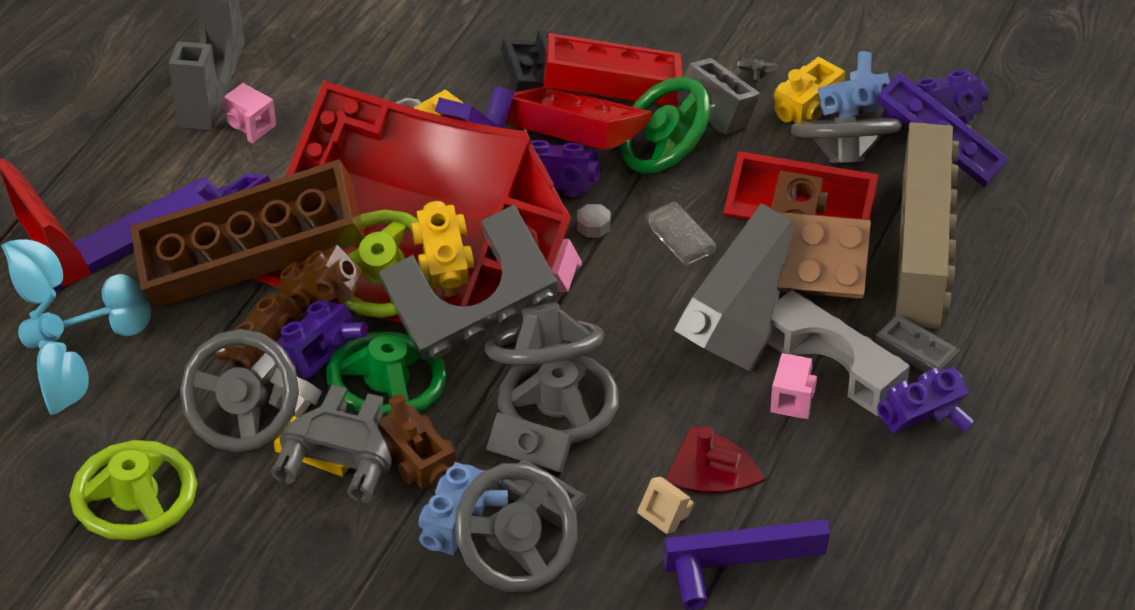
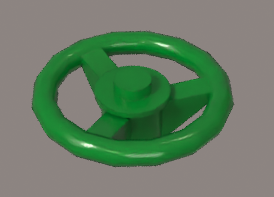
(671, 128)
(383, 362)

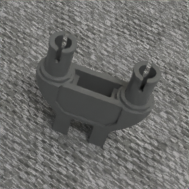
(338, 439)

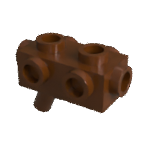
(320, 277)
(268, 318)
(415, 444)

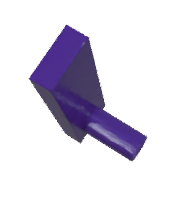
(911, 104)
(496, 111)
(741, 546)

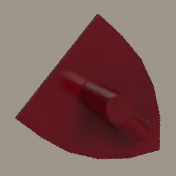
(712, 464)

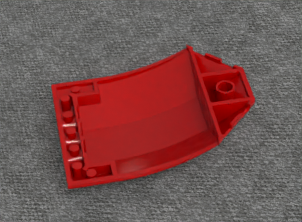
(416, 157)

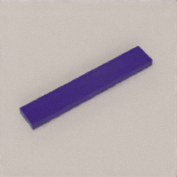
(116, 239)

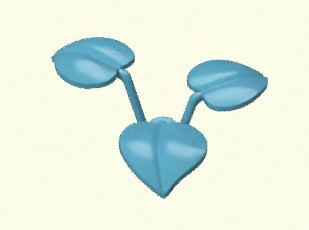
(34, 275)

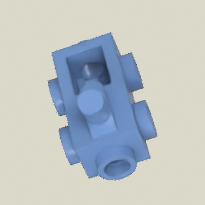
(856, 93)
(439, 516)

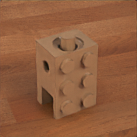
(826, 256)

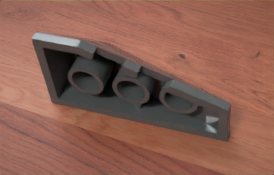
(737, 298)

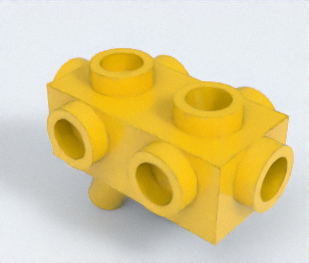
(799, 96)
(444, 255)

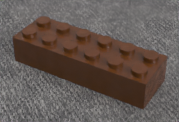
(246, 234)

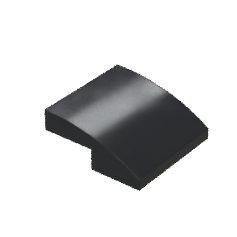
(526, 60)

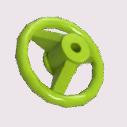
(377, 253)
(131, 488)

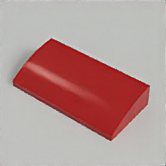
(608, 68)
(576, 117)
(756, 178)
(41, 224)

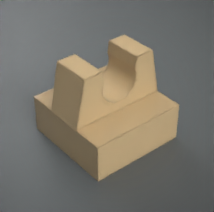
(664, 505)

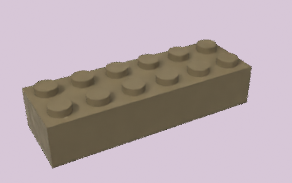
(927, 225)

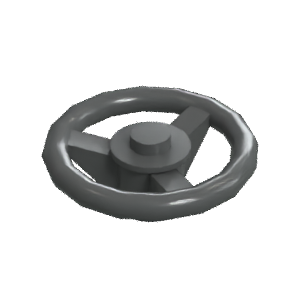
(846, 137)
(544, 337)
(240, 391)
(557, 394)
(515, 528)

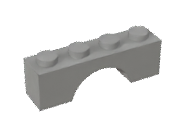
(808, 329)

